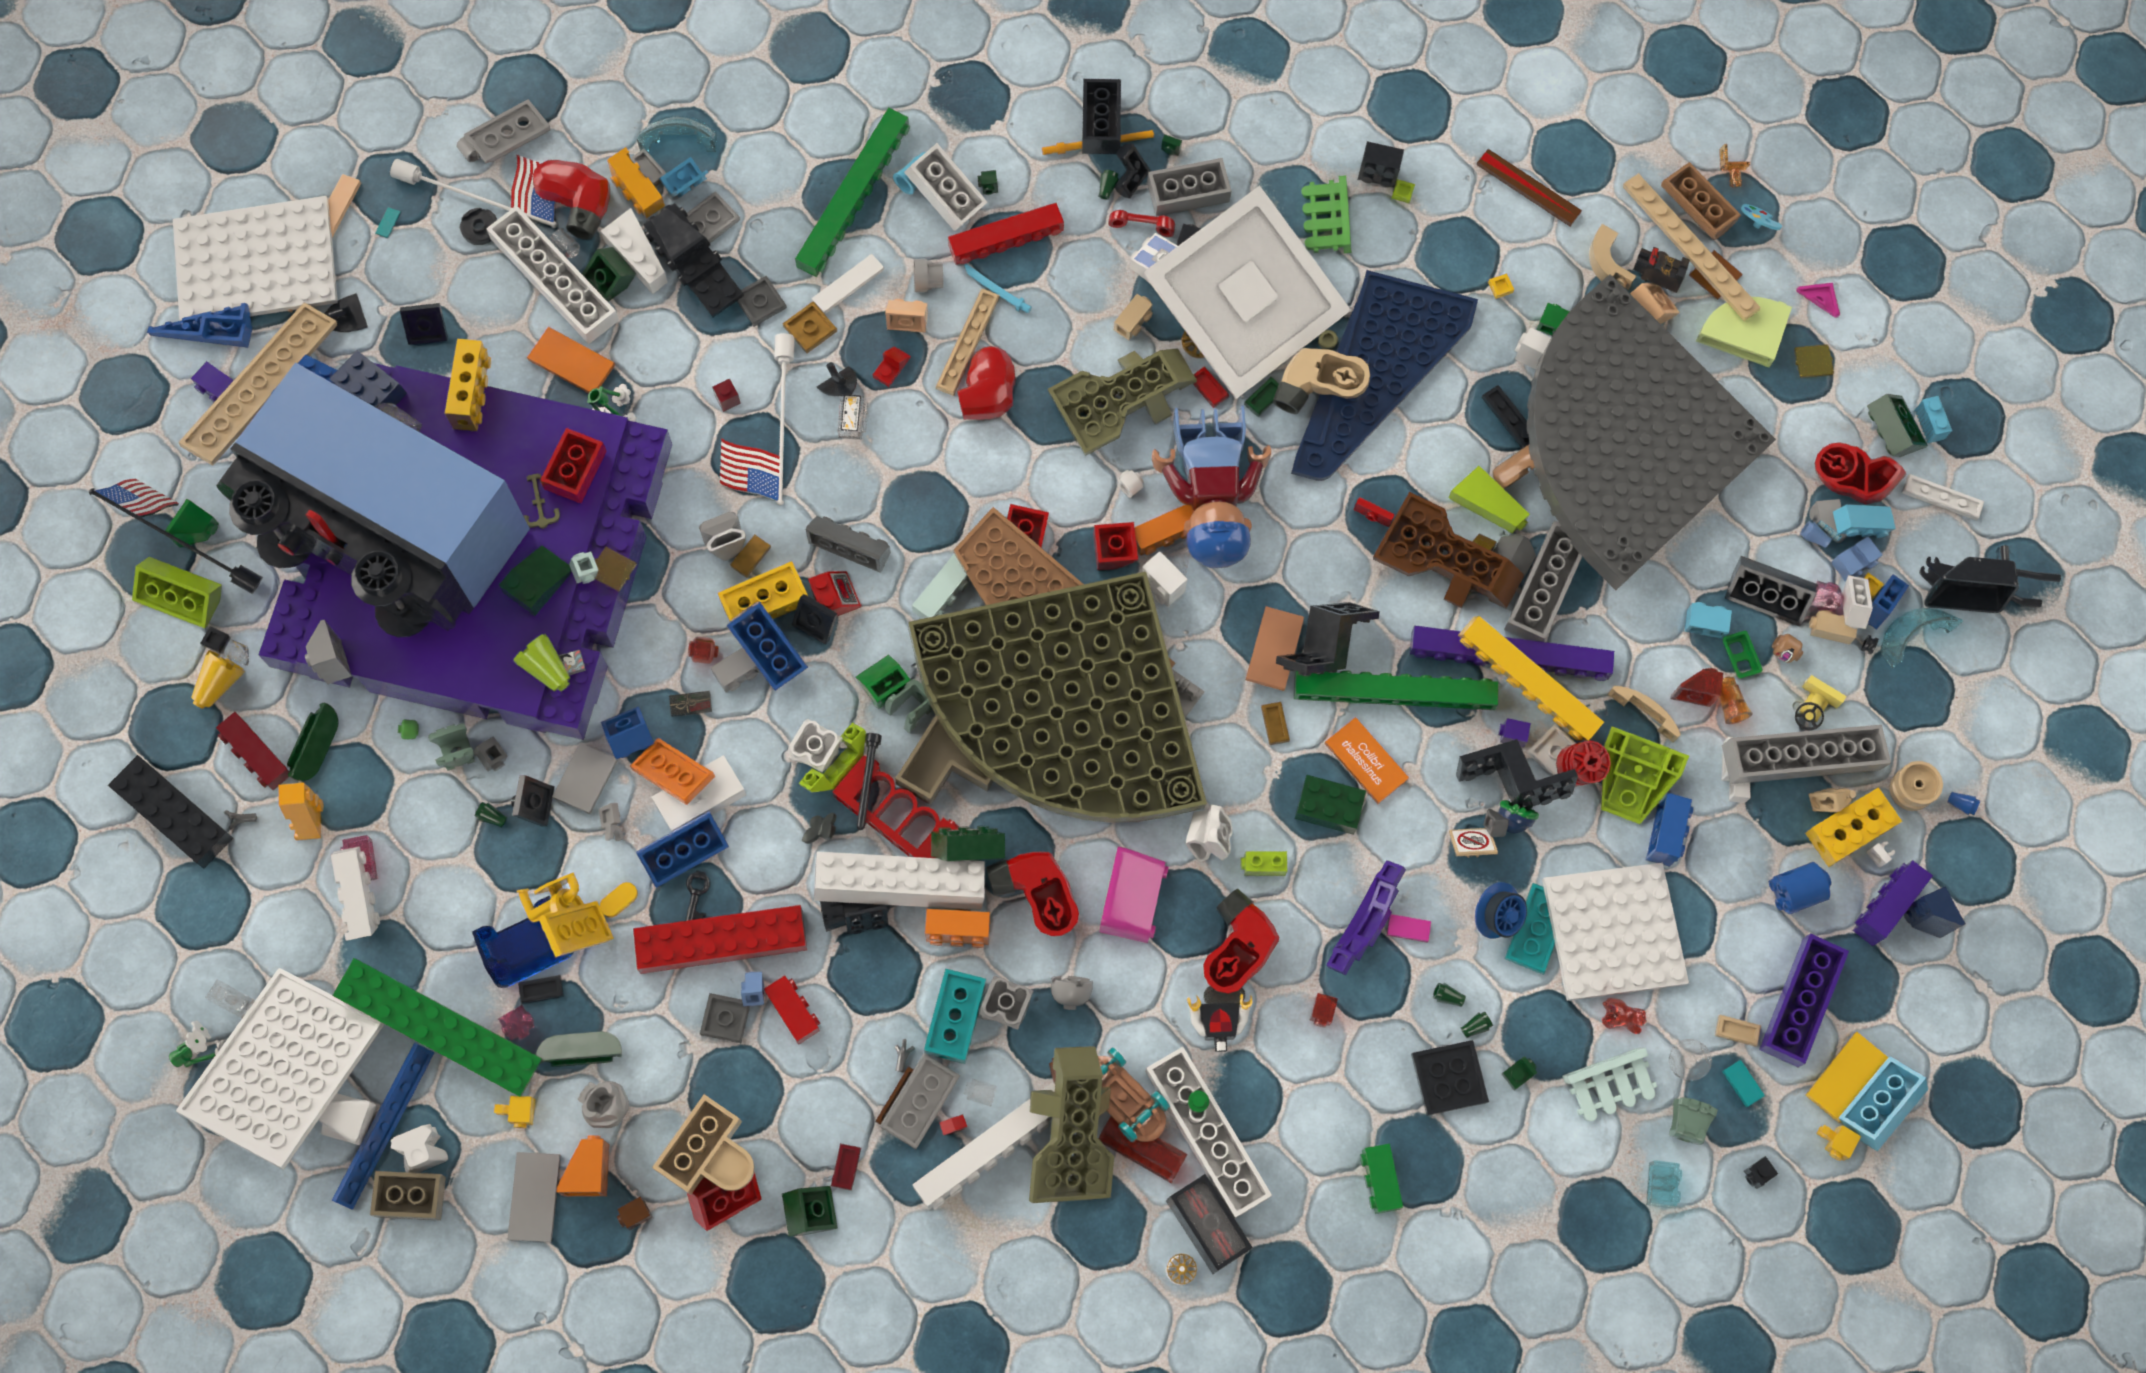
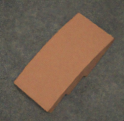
(1276, 637)

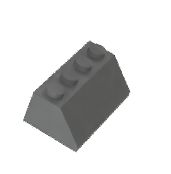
(848, 543)

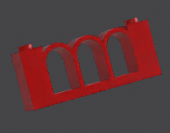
(850, 790)

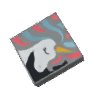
(573, 662)

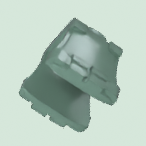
(915, 689)
(448, 740)
(1691, 1120)

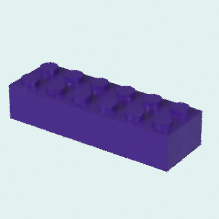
(1804, 1000)

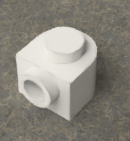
(1130, 483)

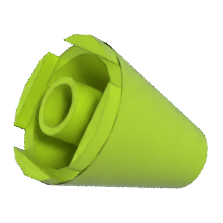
(543, 663)

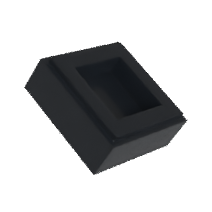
(214, 639)

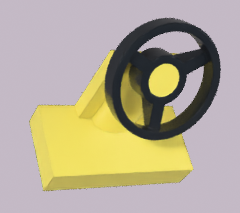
(1816, 702)

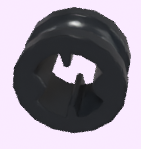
(1869, 644)

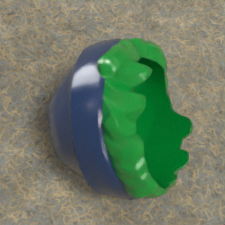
(1518, 819)

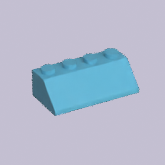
(1884, 1102)

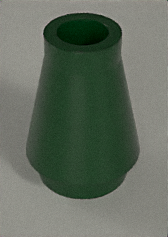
(1107, 184)
(489, 814)
(1446, 994)
(1478, 1024)

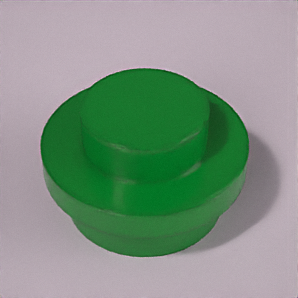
(1198, 1101)

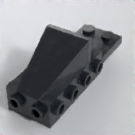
(692, 258)

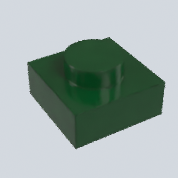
(1171, 145)

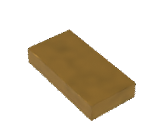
(750, 556)
(1275, 723)

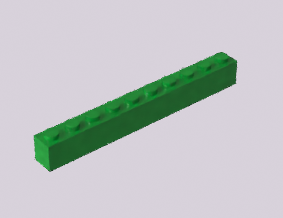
(852, 192)
(1398, 690)

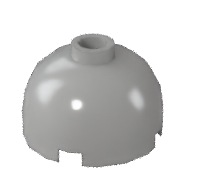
(1071, 991)

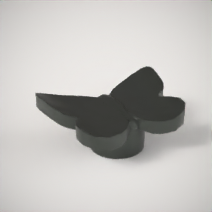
(820, 828)

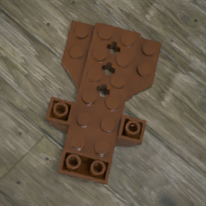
(1467, 562)

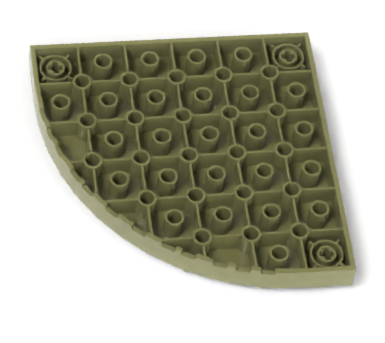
(1065, 700)

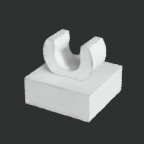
(1879, 855)

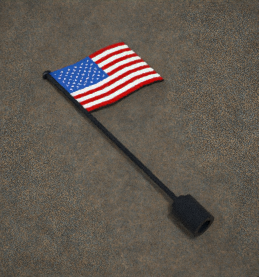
(141, 501)

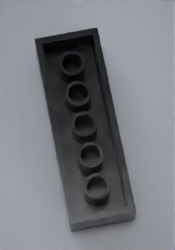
(170, 811)

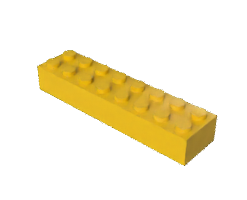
(1530, 678)

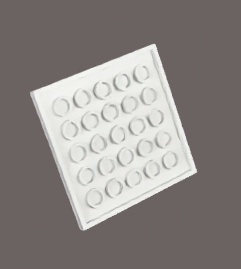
(1615, 931)

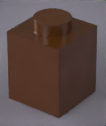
(634, 1213)

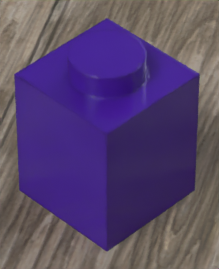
(1514, 729)

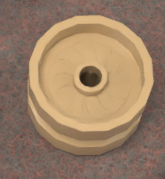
(1916, 786)

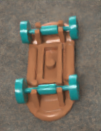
(1131, 1106)

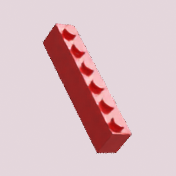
(1006, 234)

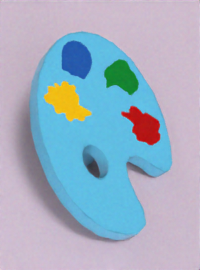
(1760, 217)

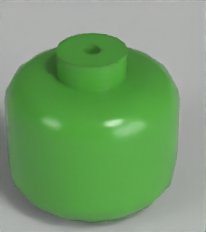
(408, 729)

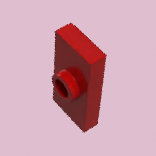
(1373, 512)

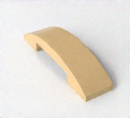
(1650, 707)

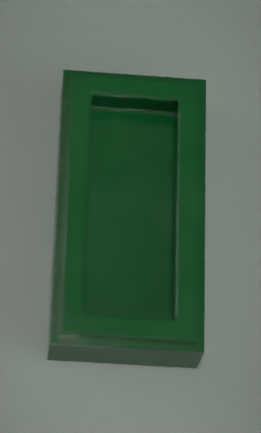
(1263, 397)

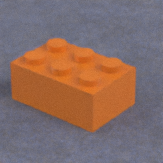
(957, 927)

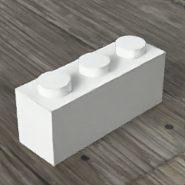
(1857, 602)

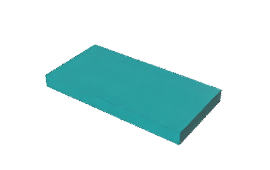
(1535, 940)

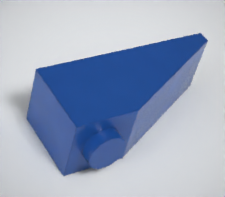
(1886, 600)

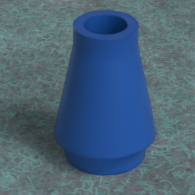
(1965, 803)

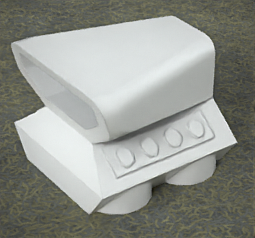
(814, 746)
(1209, 833)
(347, 1118)
(419, 1149)

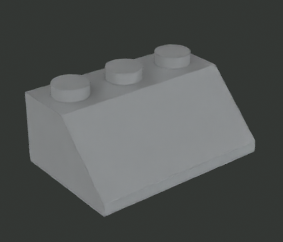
(327, 654)

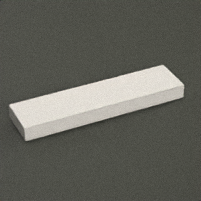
(848, 284)
(1943, 497)

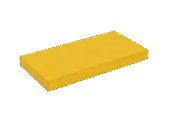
(1846, 1075)

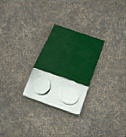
(535, 579)

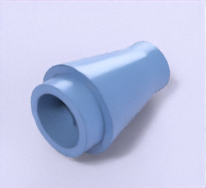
(1815, 534)

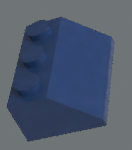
(1935, 914)

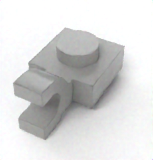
(609, 819)

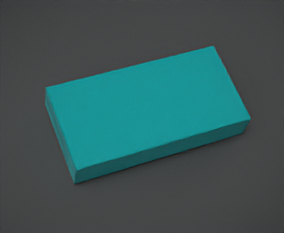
(1743, 1083)

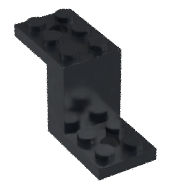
(1327, 638)
(1516, 775)

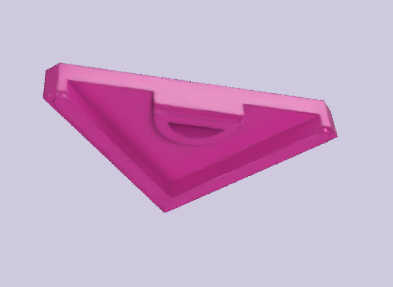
(1822, 296)

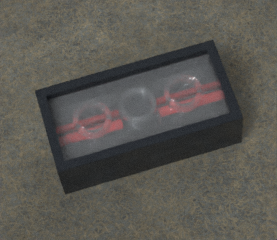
(1209, 1224)

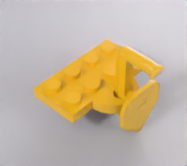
(565, 917)

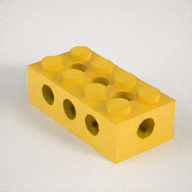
(467, 385)
(766, 585)
(1855, 814)

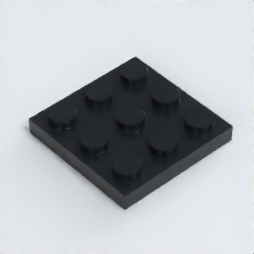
(1449, 1078)

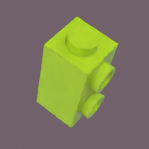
(1264, 863)

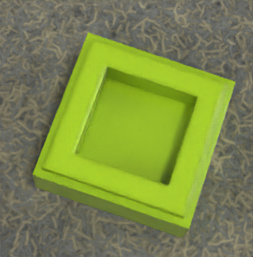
(1403, 191)

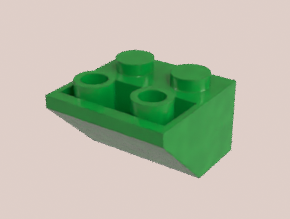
(883, 680)

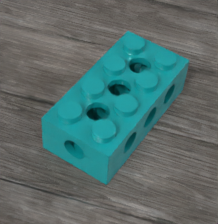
(946, 1004)

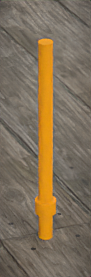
(1061, 147)

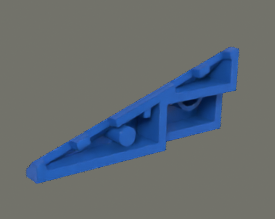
(222, 327)

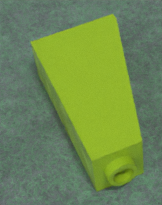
(1489, 500)

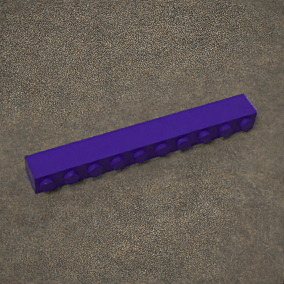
(1550, 657)

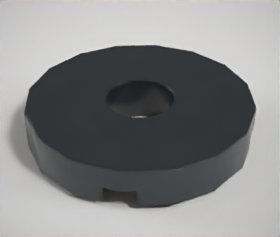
(470, 219)

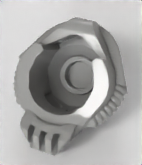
(604, 1104)

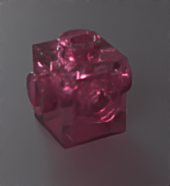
(1828, 596)
(516, 1023)

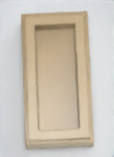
(1738, 1030)

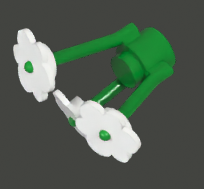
(599, 400)
(196, 1042)

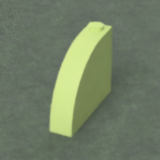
(1751, 339)

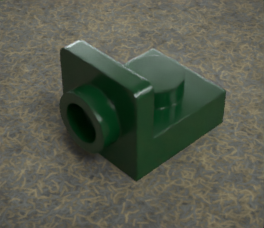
(1520, 1072)

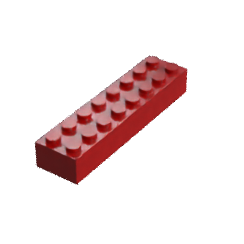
(719, 939)

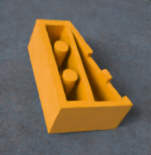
(634, 184)
(302, 808)

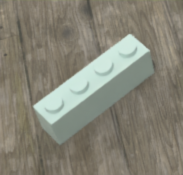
(941, 590)

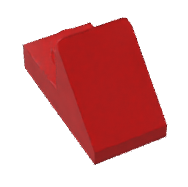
(891, 366)

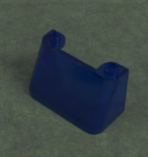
(516, 950)

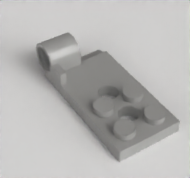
(489, 141)

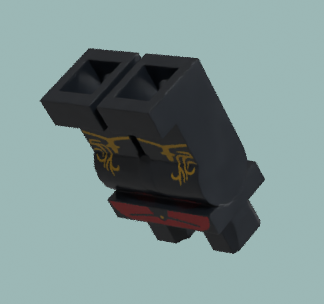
(1661, 268)

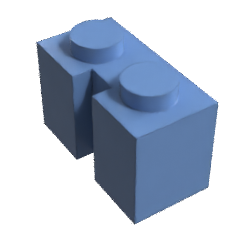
(1857, 558)

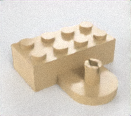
(705, 1150)

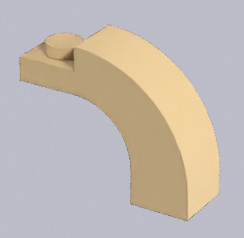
(1602, 261)

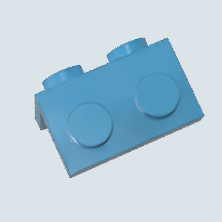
(681, 177)

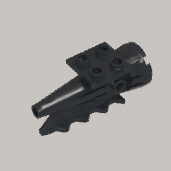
(854, 915)

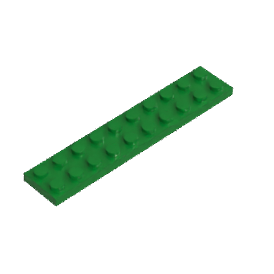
(437, 1027)

